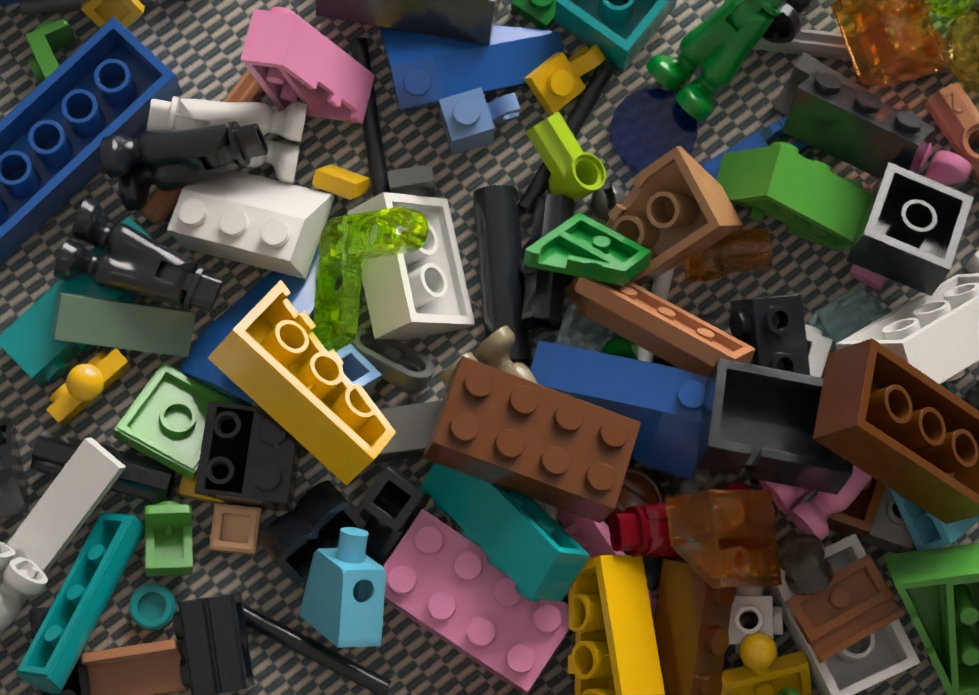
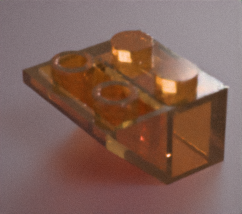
(890, 39)
(726, 536)

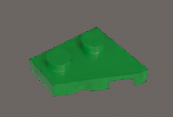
(588, 251)

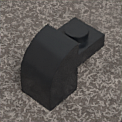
(390, 511)

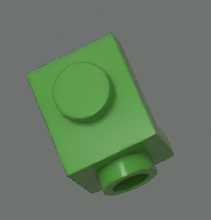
(43, 41)
(168, 539)

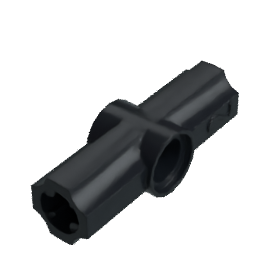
(545, 288)
(140, 479)

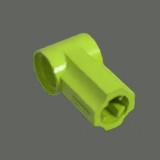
(571, 169)

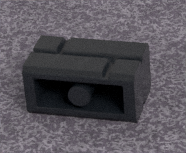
(214, 644)

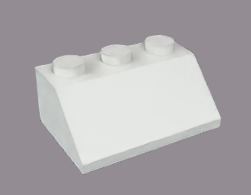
(252, 221)
(421, 289)

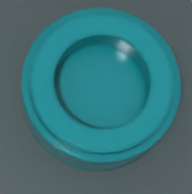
(153, 607)

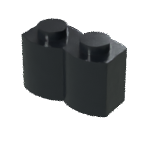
(311, 526)

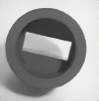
(599, 202)

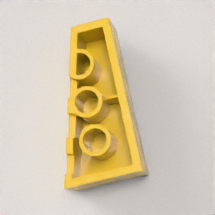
(303, 385)
(613, 629)

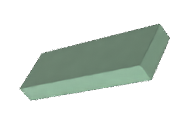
(123, 325)

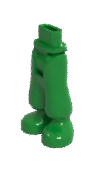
(719, 48)

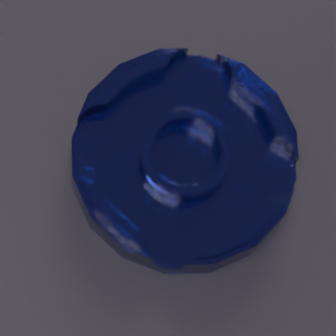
(649, 127)

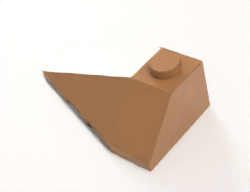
(673, 213)

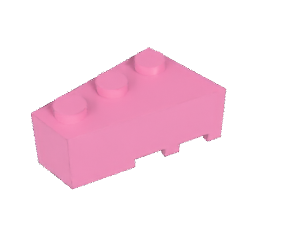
(304, 66)

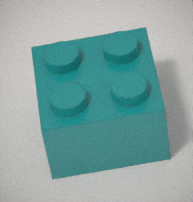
(614, 25)

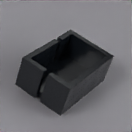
(767, 424)

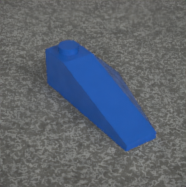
(436, 67)
(204, 371)
(657, 395)

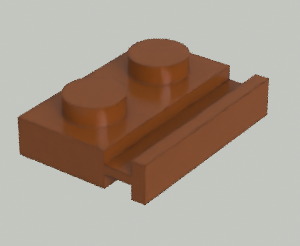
(845, 610)

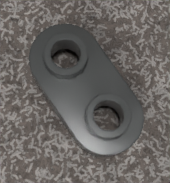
(396, 362)

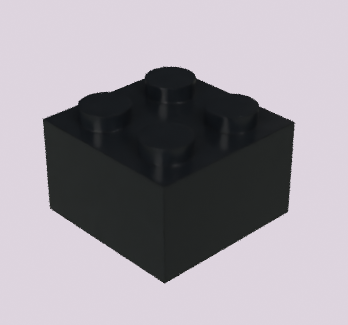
(910, 229)

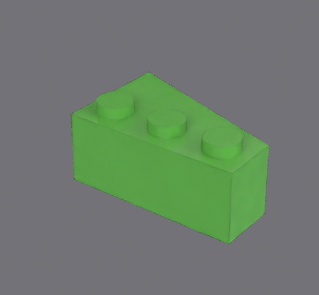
(796, 192)
(943, 604)

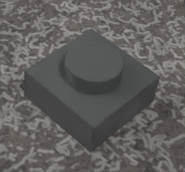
(412, 181)

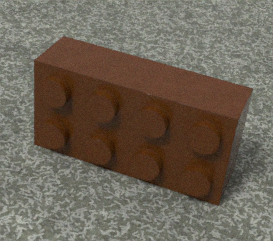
(901, 429)
(532, 440)

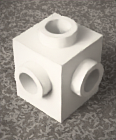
(752, 600)

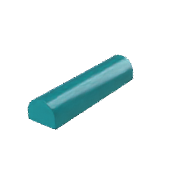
(80, 602)

